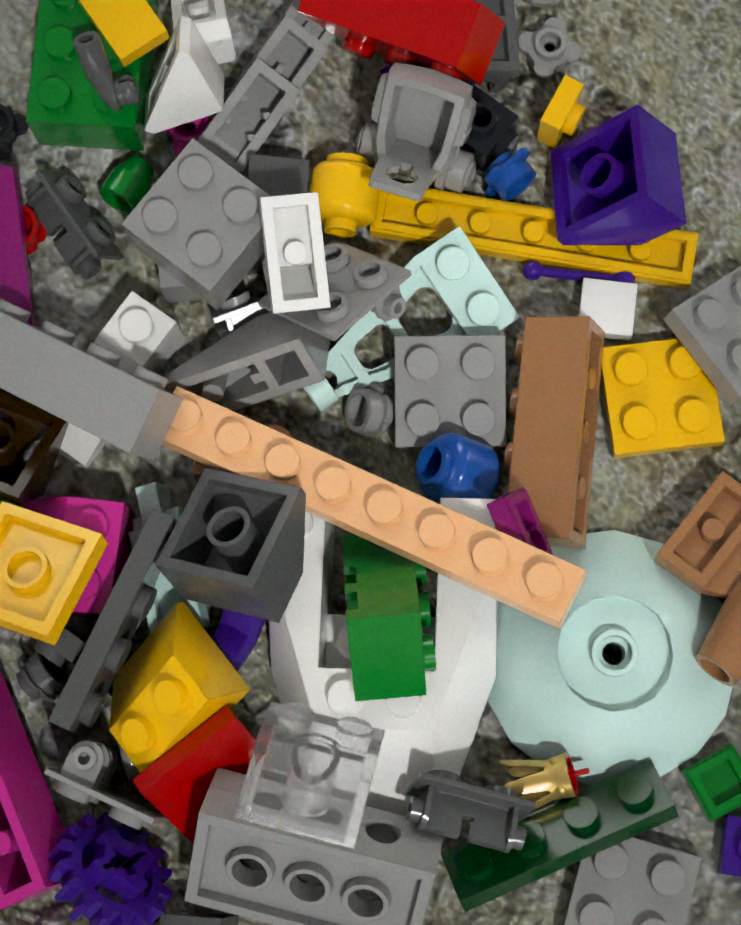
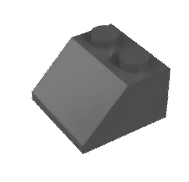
(238, 544)

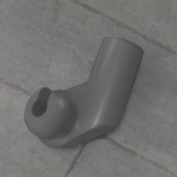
(99, 73)

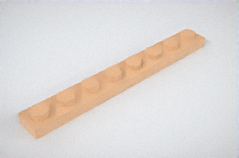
(380, 510)

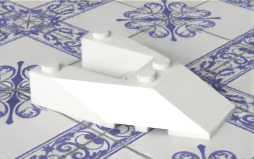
(420, 731)

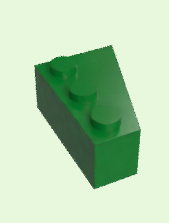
(386, 622)

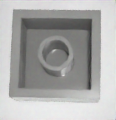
(200, 223)

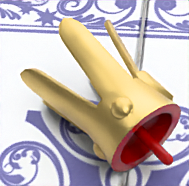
(544, 779)

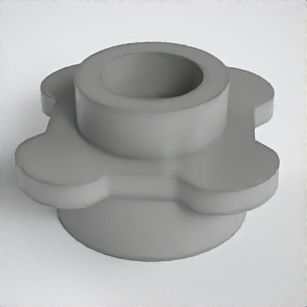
(546, 62)

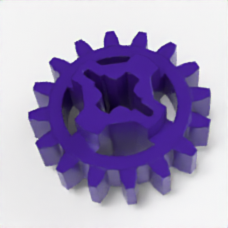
(109, 873)

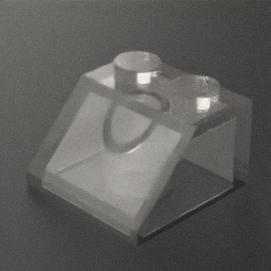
(311, 773)

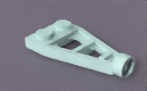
(463, 288)

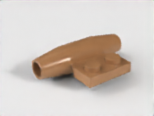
(708, 560)

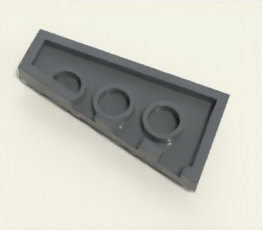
(112, 634)

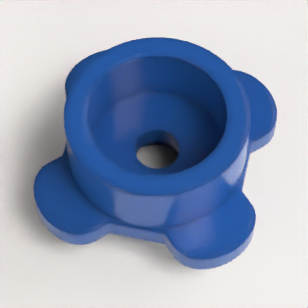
(509, 175)

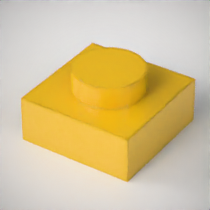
(562, 113)

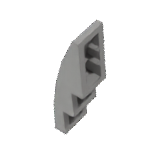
(266, 88)

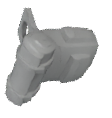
(419, 132)

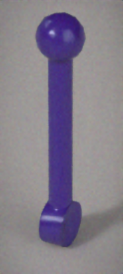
(534, 270)

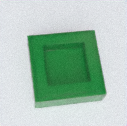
(716, 782)

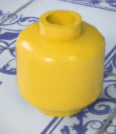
(344, 193)

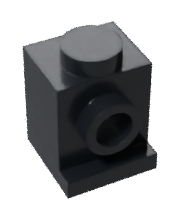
(497, 136)

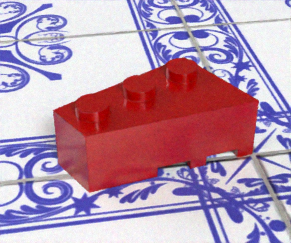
(431, 34)

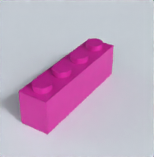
(26, 813)

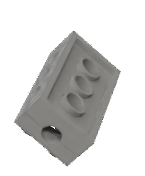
(304, 879)

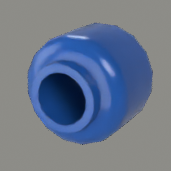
(457, 468)

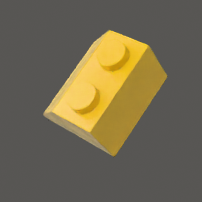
(171, 688)

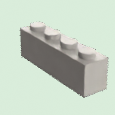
(83, 384)

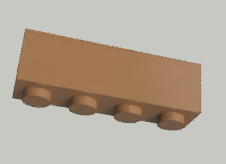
(556, 422)

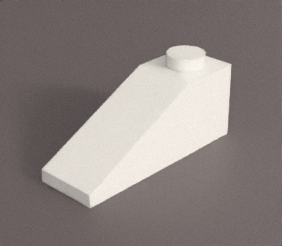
(142, 338)

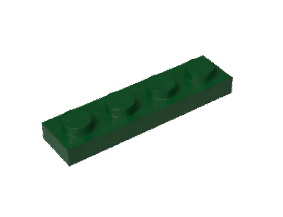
(563, 835)

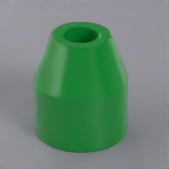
(127, 184)

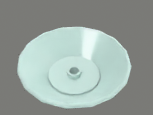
(564, 697)

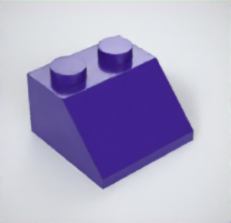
(618, 182)

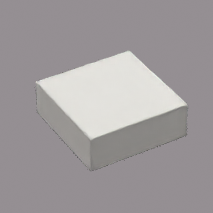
(610, 306)

